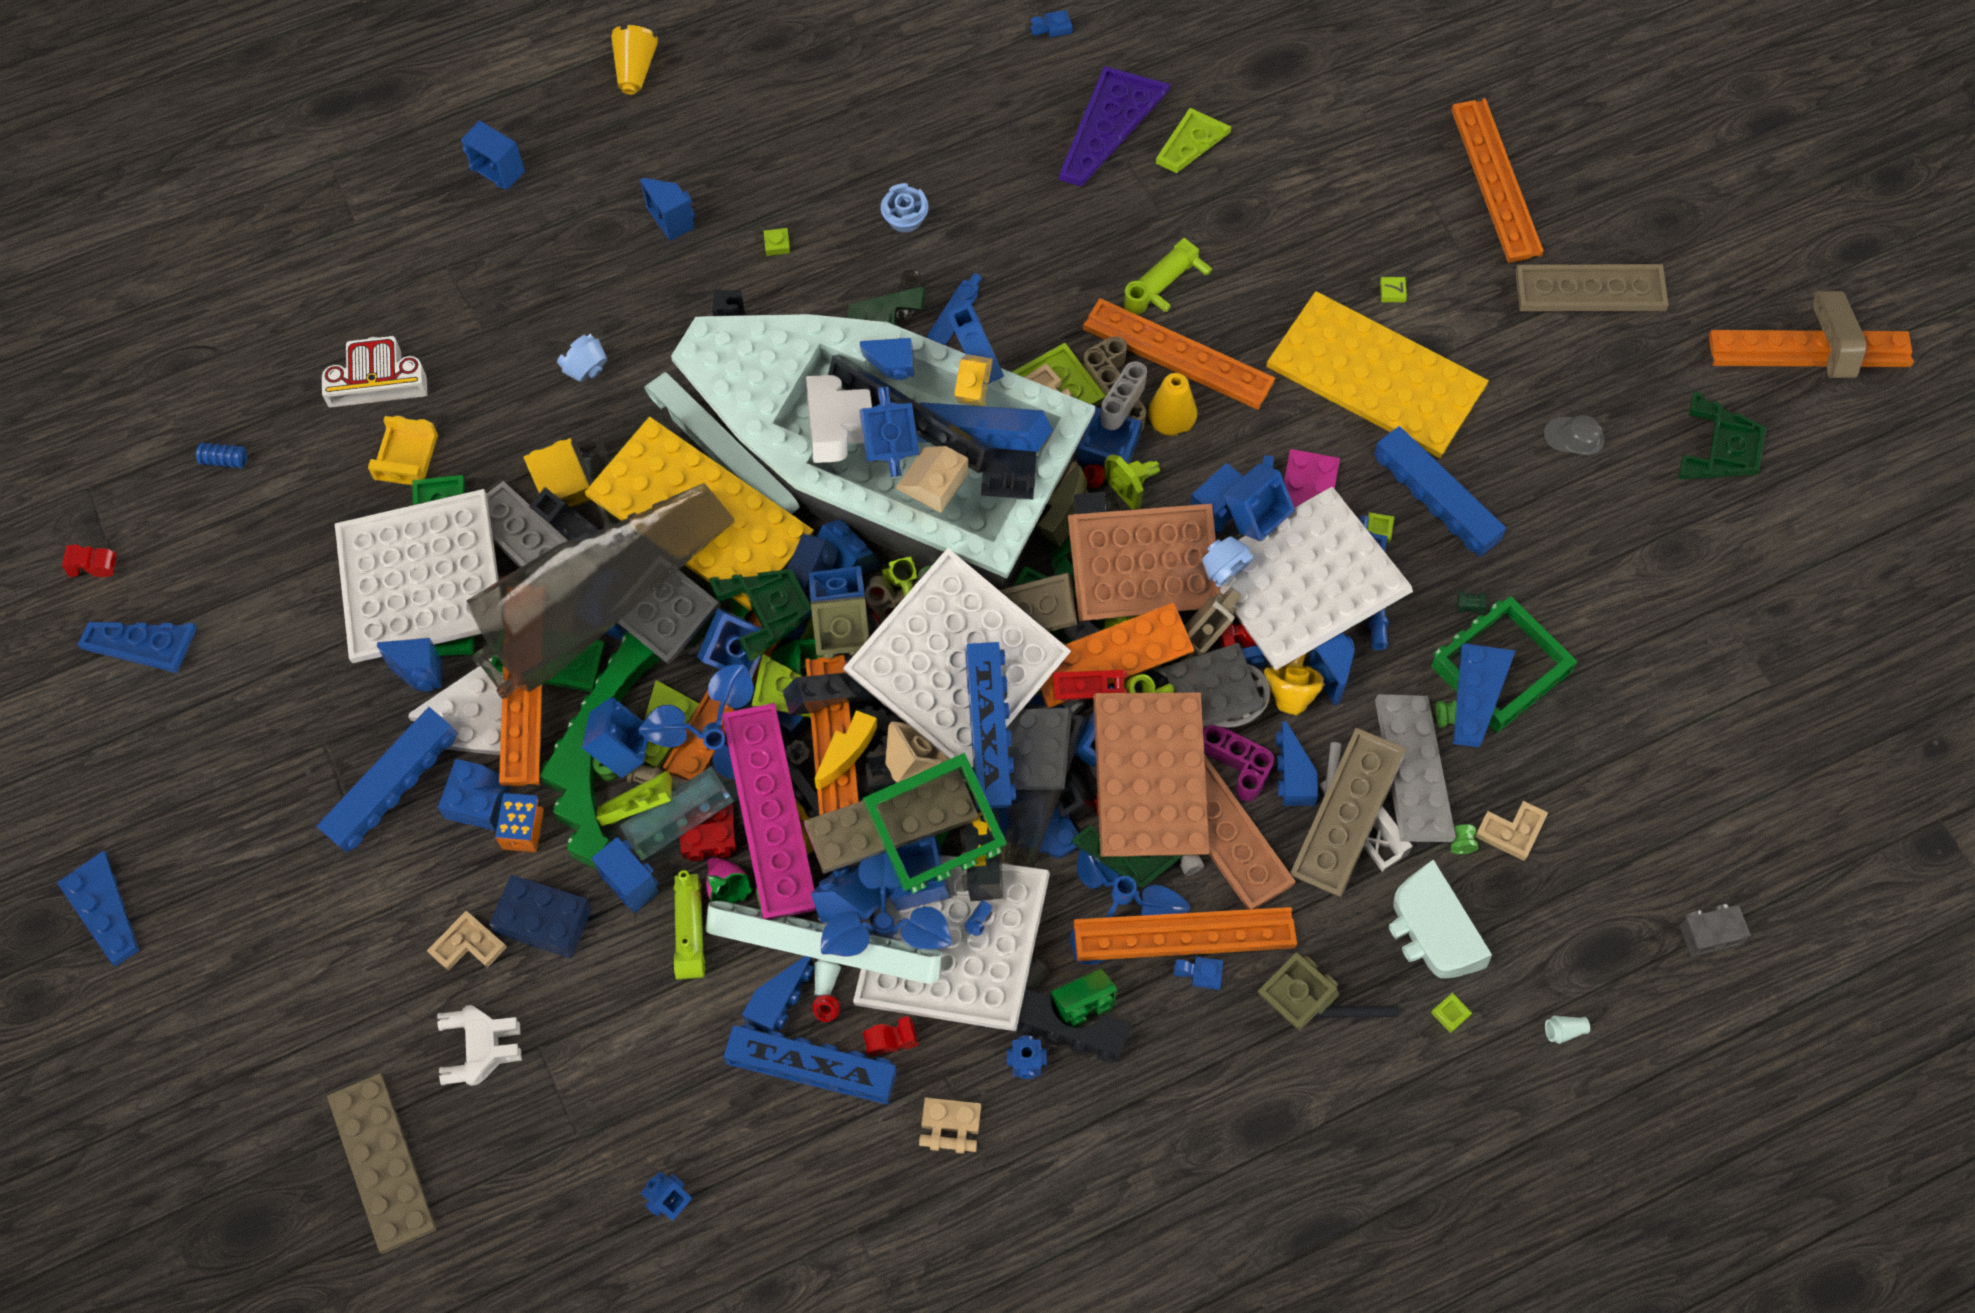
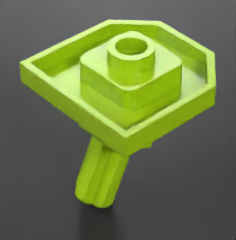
(1128, 478)

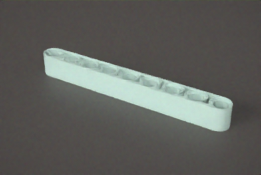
(716, 440)
(804, 938)

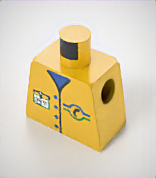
(973, 380)

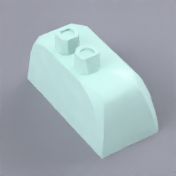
(1437, 926)

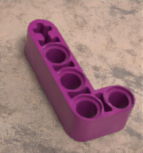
(1244, 763)

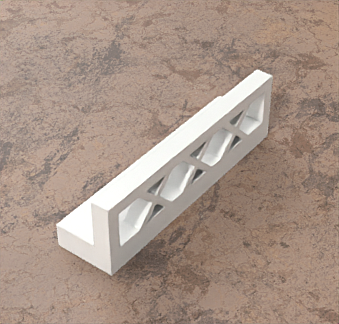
(1389, 832)

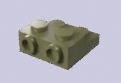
(839, 626)
(1299, 991)

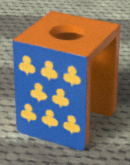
(519, 823)

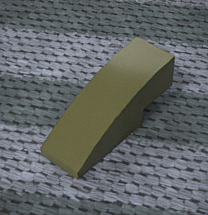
(1061, 504)

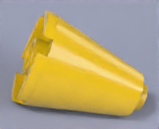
(632, 56)
(1173, 406)

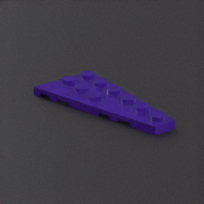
(1112, 114)

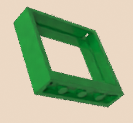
(1563, 659)
(944, 870)

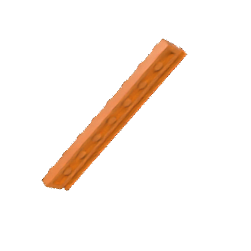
(1497, 181)
(1803, 348)
(1180, 354)
(824, 724)
(520, 737)
(692, 755)
(1184, 934)

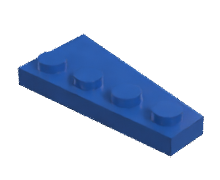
(145, 644)
(1479, 685)
(98, 903)

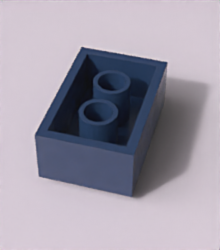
(540, 916)

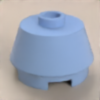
(904, 207)
(583, 359)
(1226, 560)

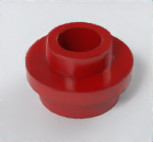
(1095, 475)
(824, 1014)

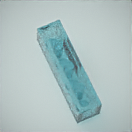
(688, 807)

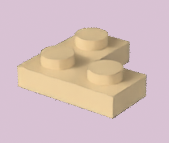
(1513, 837)
(464, 936)

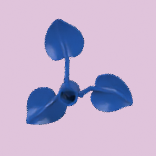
(667, 727)
(1155, 898)
(847, 937)

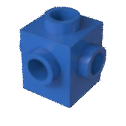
(1026, 1067)
(665, 1195)

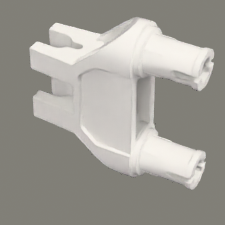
(482, 1045)

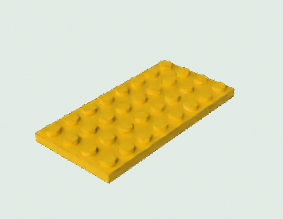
(1377, 373)
(661, 465)

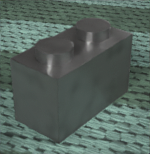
(1714, 929)

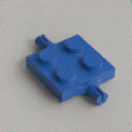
(889, 432)

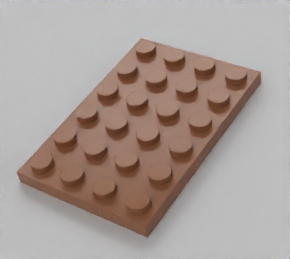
(1141, 560)
(1150, 774)

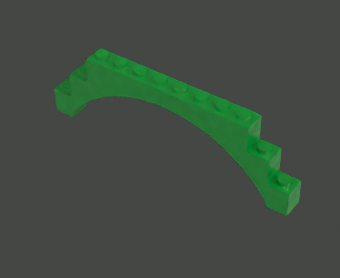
(571, 767)

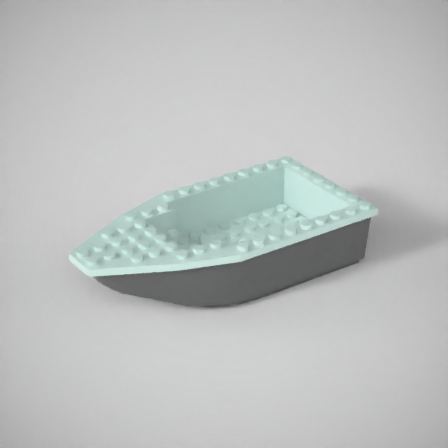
(756, 383)

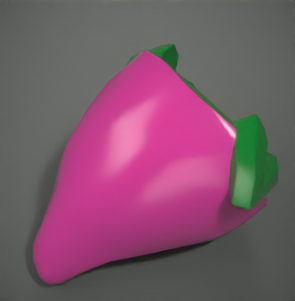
(727, 881)

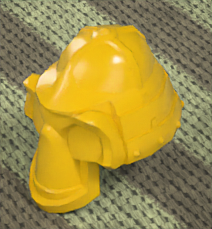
(1294, 685)

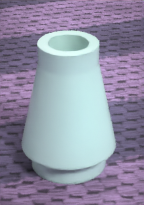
(825, 976)
(1565, 1028)

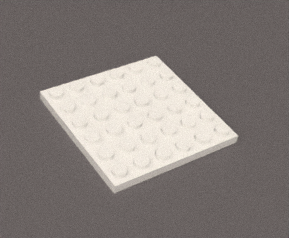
(413, 571)
(1313, 579)
(919, 653)
(978, 975)

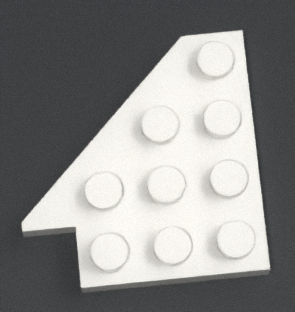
(472, 710)

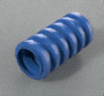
(221, 455)

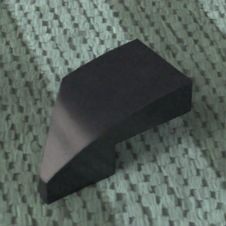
(877, 772)

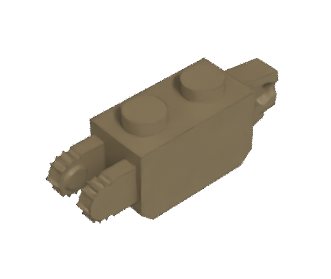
(1211, 621)

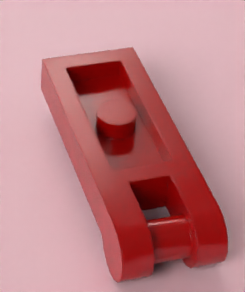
(1086, 684)

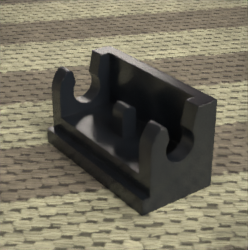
(728, 303)

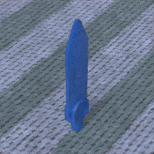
(965, 293)

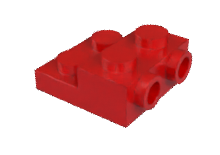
(711, 837)

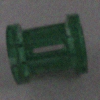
(1471, 602)

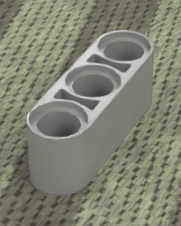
(1123, 395)

